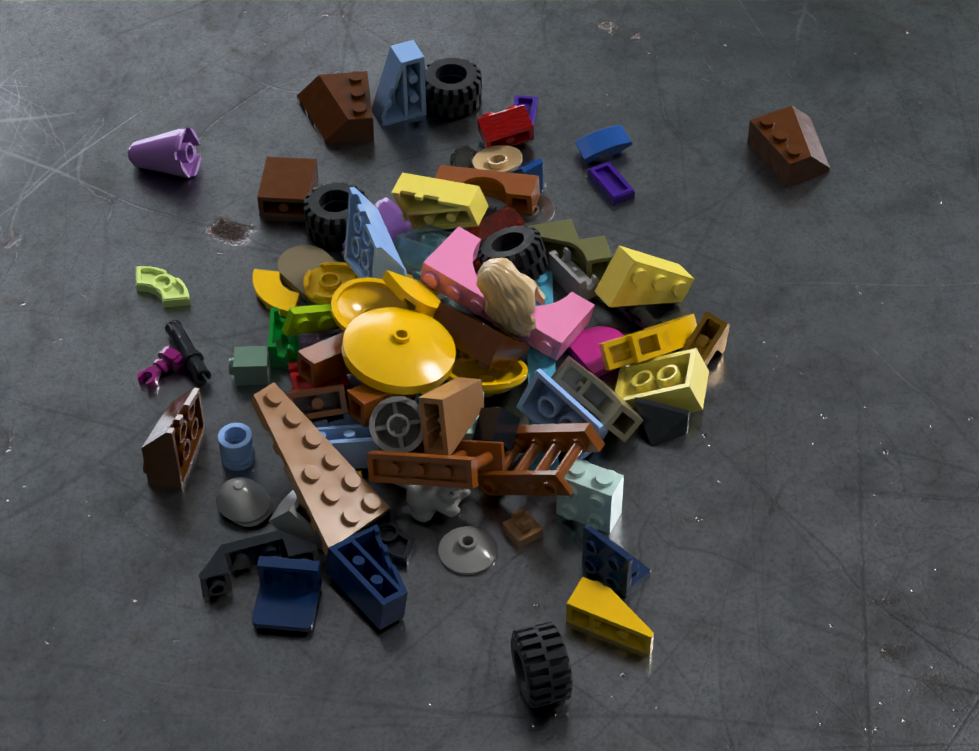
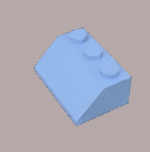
(550, 404)

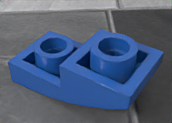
(600, 142)

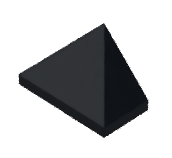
(661, 421)

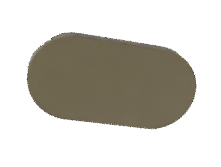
(296, 262)

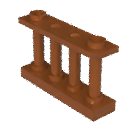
(536, 439)
(426, 469)

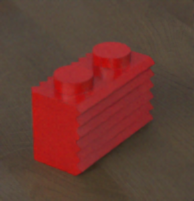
(506, 127)

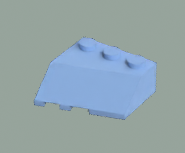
(368, 243)

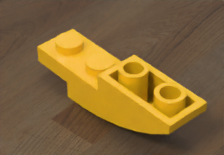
(648, 342)

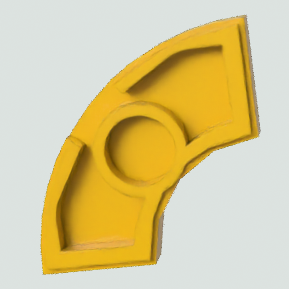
(272, 292)

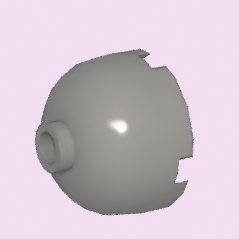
(396, 424)

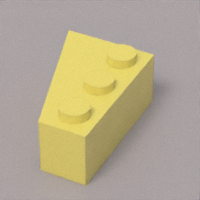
(439, 202)
(642, 280)

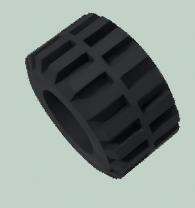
(452, 87)
(327, 213)
(519, 245)
(541, 664)

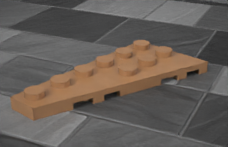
(320, 476)

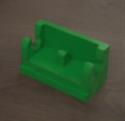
(281, 348)

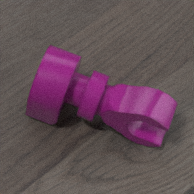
(167, 358)

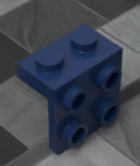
(287, 593)

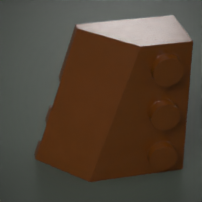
(788, 145)

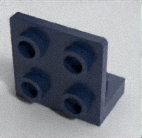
(612, 563)

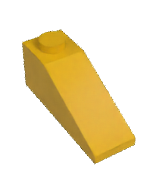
(605, 614)

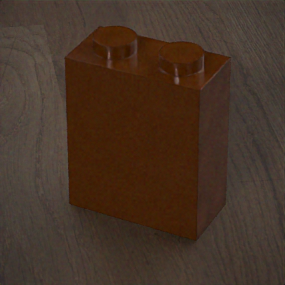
(285, 186)
(320, 400)

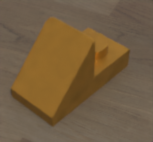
(708, 337)

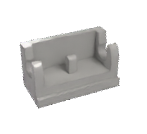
(570, 276)

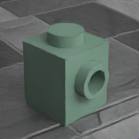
(250, 365)

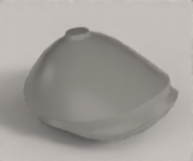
(243, 502)

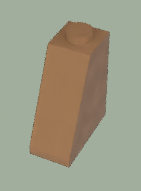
(449, 414)

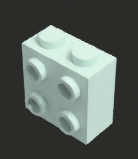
(594, 498)

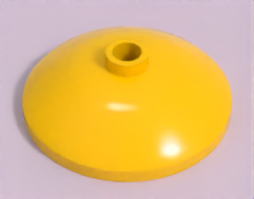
(362, 296)
(493, 381)

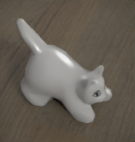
(427, 499)

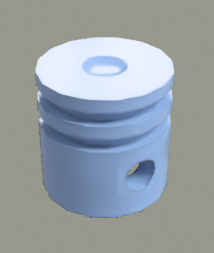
(236, 446)

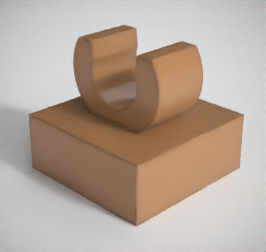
(522, 528)

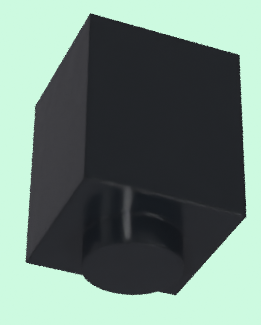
(496, 426)

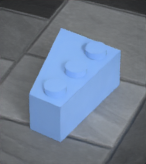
(401, 85)

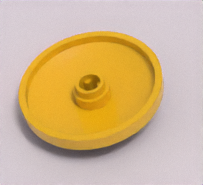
(398, 350)

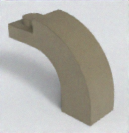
(598, 398)

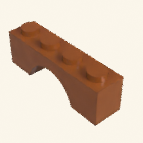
(512, 189)

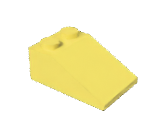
(667, 379)

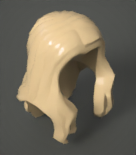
(509, 296)

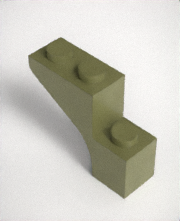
(589, 254)

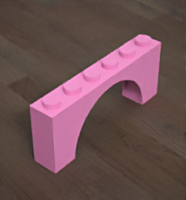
(453, 275)

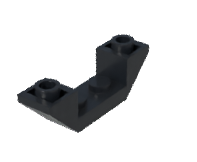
(243, 553)

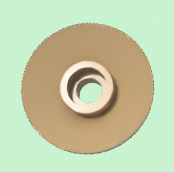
(498, 158)

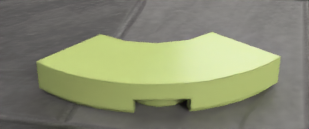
(164, 286)

